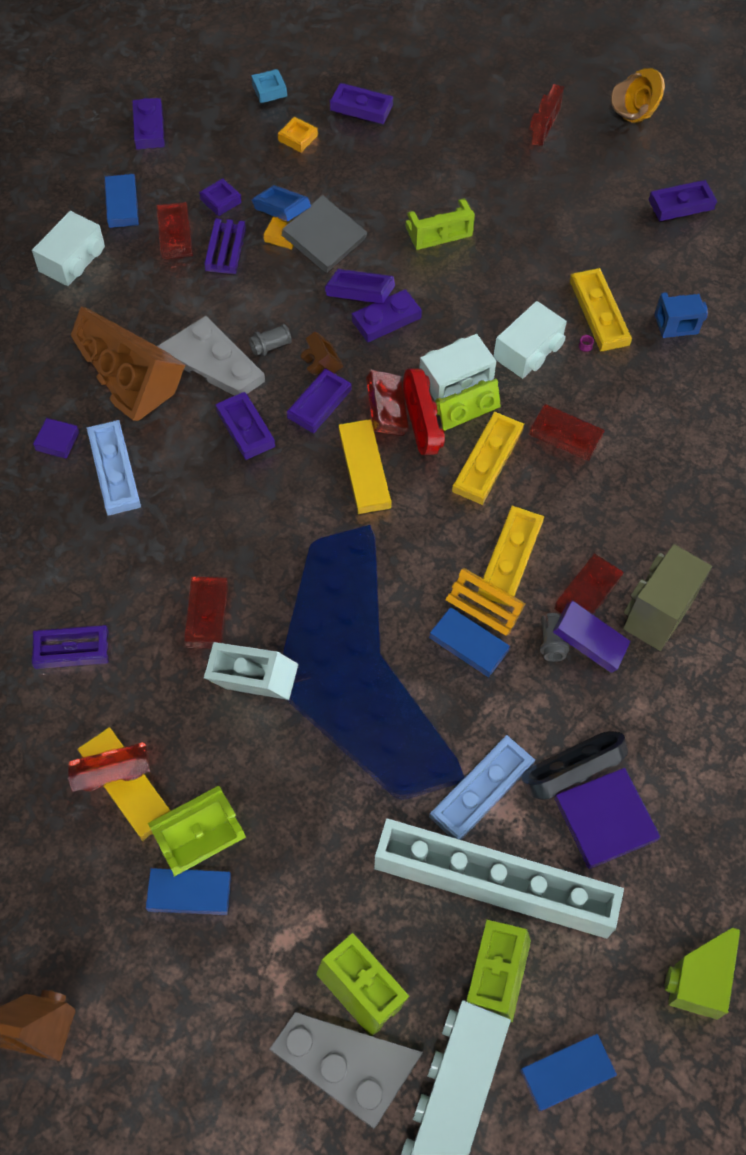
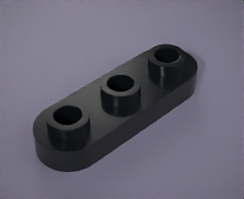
(574, 764)

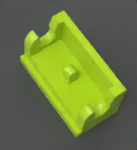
(441, 227)
(197, 830)
(499, 968)
(361, 984)

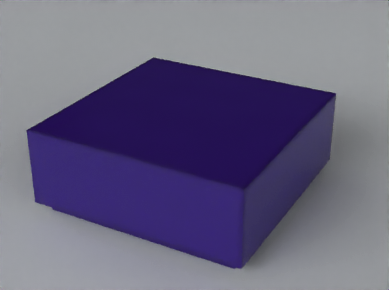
(220, 197)
(56, 438)

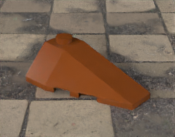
(130, 367)
(36, 1024)

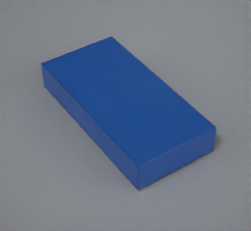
(121, 200)
(281, 203)
(469, 642)
(188, 892)
(568, 1072)

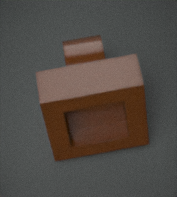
(322, 353)

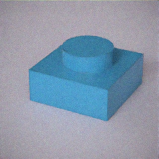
(269, 86)

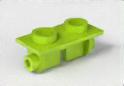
(468, 404)

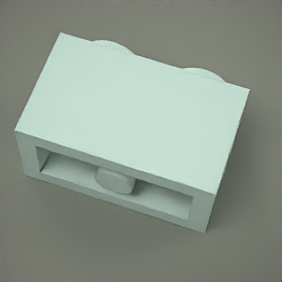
(68, 248)
(530, 340)
(458, 366)
(251, 670)

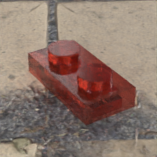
(548, 112)
(174, 230)
(387, 403)
(566, 432)
(591, 585)
(206, 612)
(96, 770)

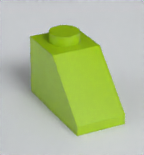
(705, 977)

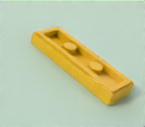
(600, 310)
(488, 458)
(364, 466)
(512, 552)
(134, 798)

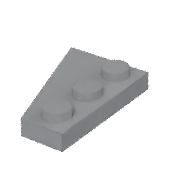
(214, 356)
(346, 1064)

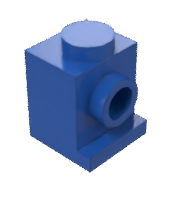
(680, 315)

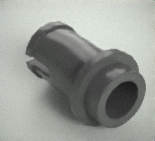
(269, 340)
(553, 646)

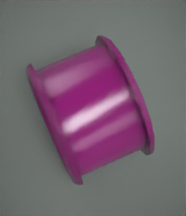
(586, 338)

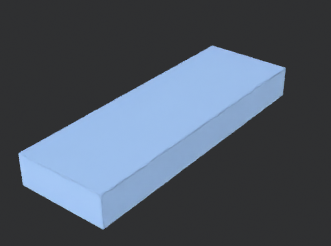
(113, 467)
(482, 788)

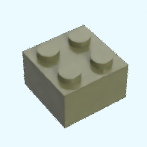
(665, 596)

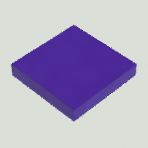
(607, 818)

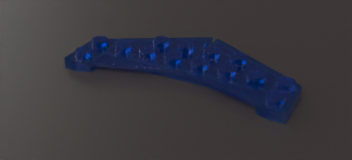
(350, 685)

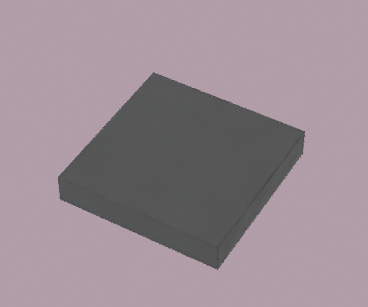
(324, 234)

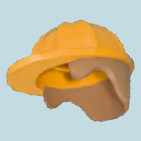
(638, 95)

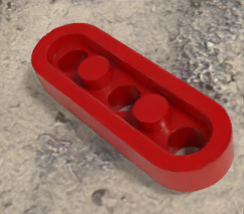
(422, 412)

